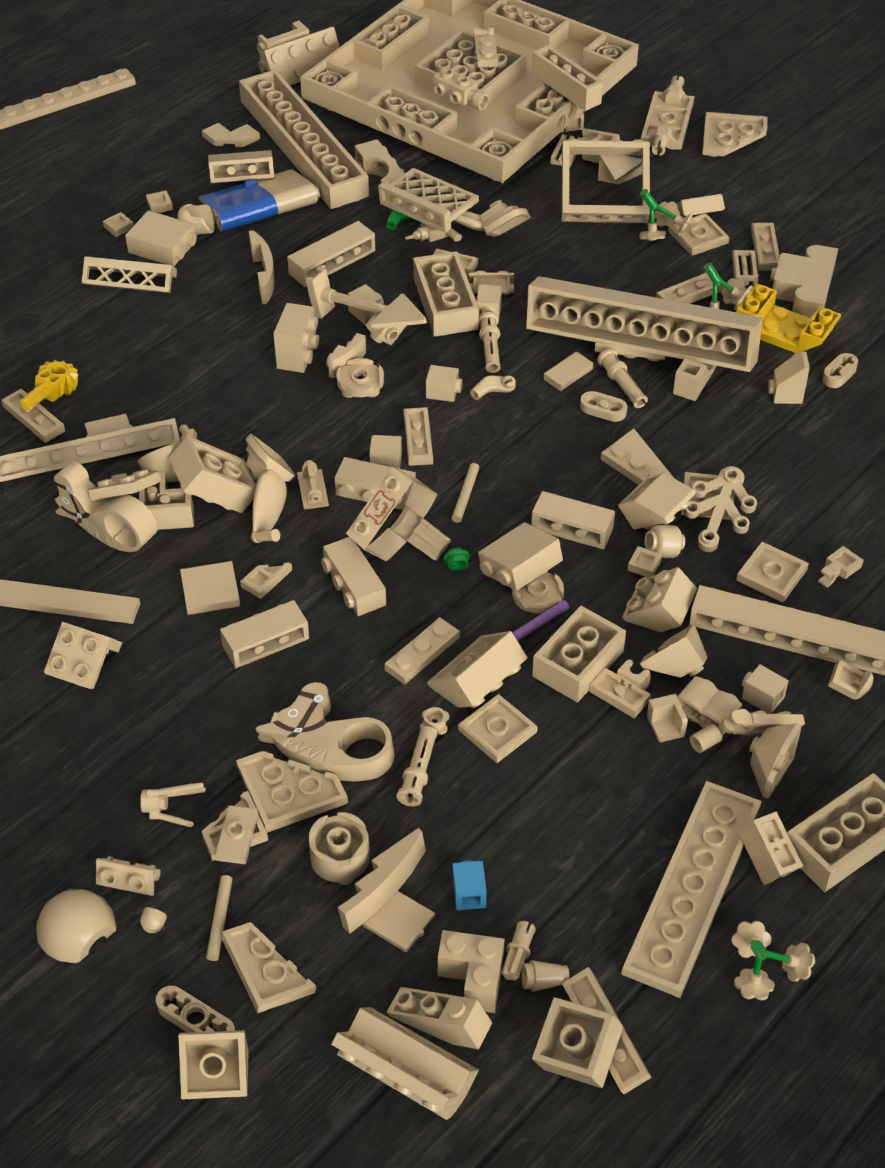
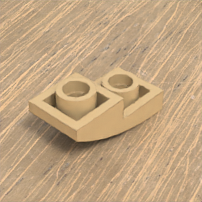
(340, 356)

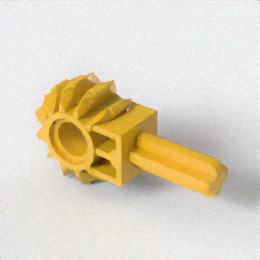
(51, 383)

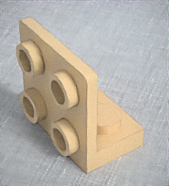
(79, 655)

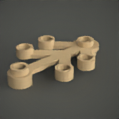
(721, 504)

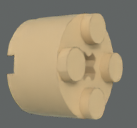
(339, 848)

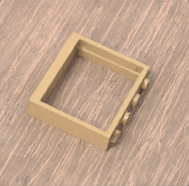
(605, 213)

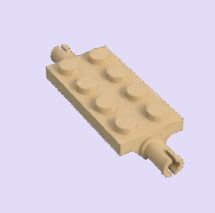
(668, 118)

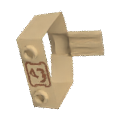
(408, 527)

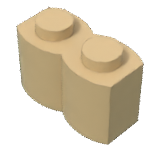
(707, 704)

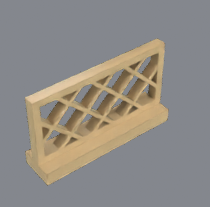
(422, 208)

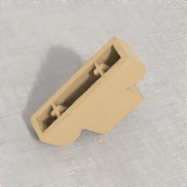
(805, 278)

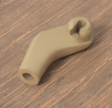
(493, 384)

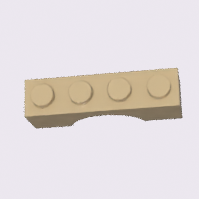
(376, 160)
(692, 378)

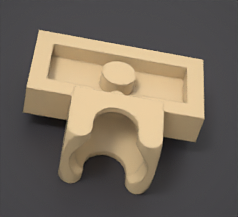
(623, 689)

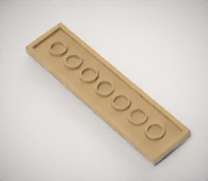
(691, 890)

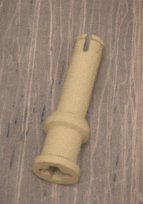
(491, 360)
(618, 371)
(411, 785)

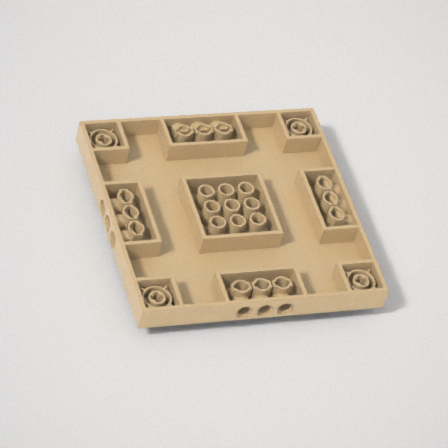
(389, 71)

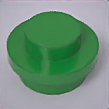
(456, 558)

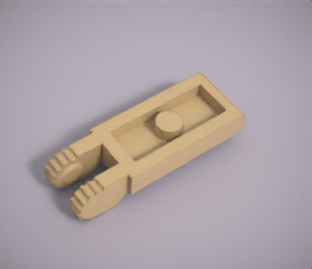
(744, 723)

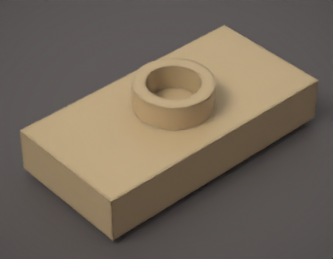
(236, 834)

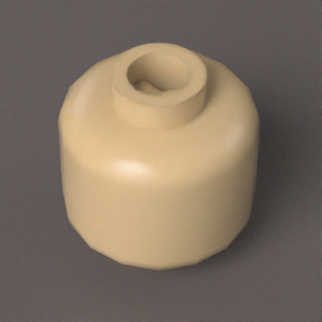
(665, 540)

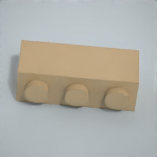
(241, 166)
(361, 479)
(573, 520)
(353, 576)
(264, 634)

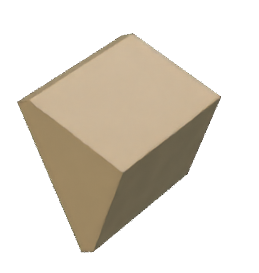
(213, 1064)

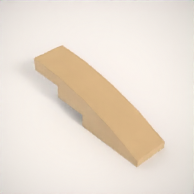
(379, 886)

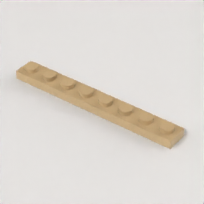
(65, 97)
(88, 449)

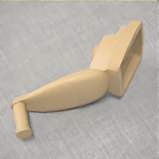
(494, 221)
(270, 494)

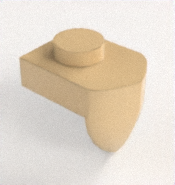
(850, 680)

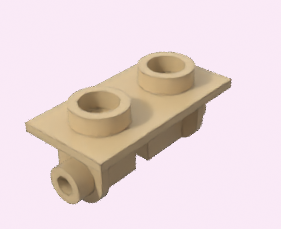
(500, 278)
(312, 486)
(127, 877)

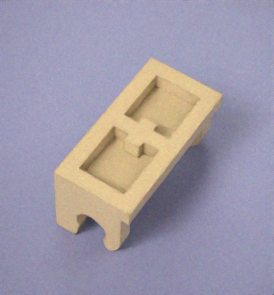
(770, 848)

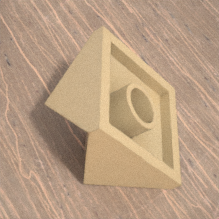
(618, 168)

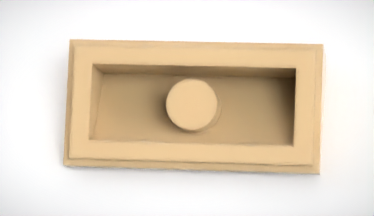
(701, 205)

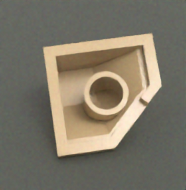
(790, 380)
(678, 655)
(773, 755)

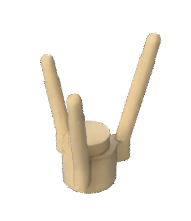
(156, 800)

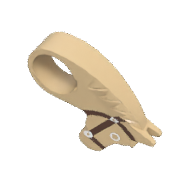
(115, 521)
(310, 740)

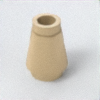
(543, 975)

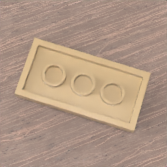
(301, 54)

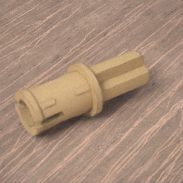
(518, 950)

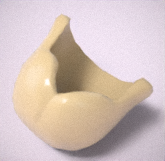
(200, 216)

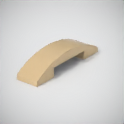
(261, 252)

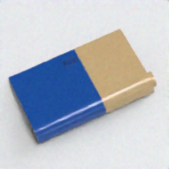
(260, 199)

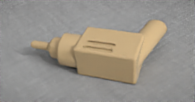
(433, 234)

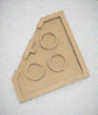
(730, 132)
(288, 789)

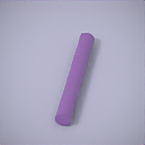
(541, 620)

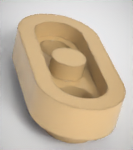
(603, 406)

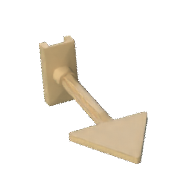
(398, 313)

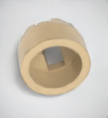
(152, 920)

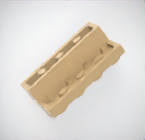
(406, 1062)

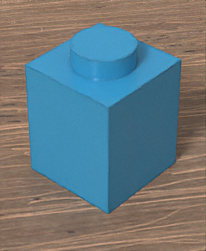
(469, 885)

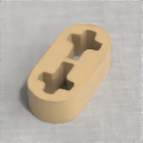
(835, 374)

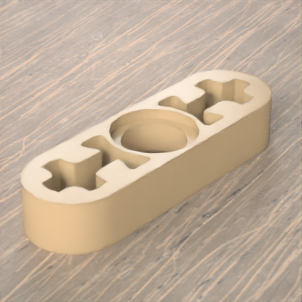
(189, 1005)

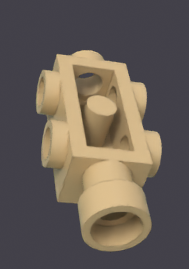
(459, 88)

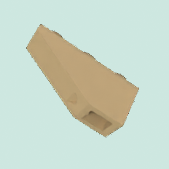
(445, 1016)

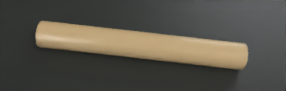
(465, 492)
(219, 918)

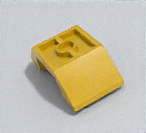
(786, 327)

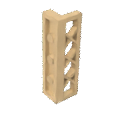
(131, 268)

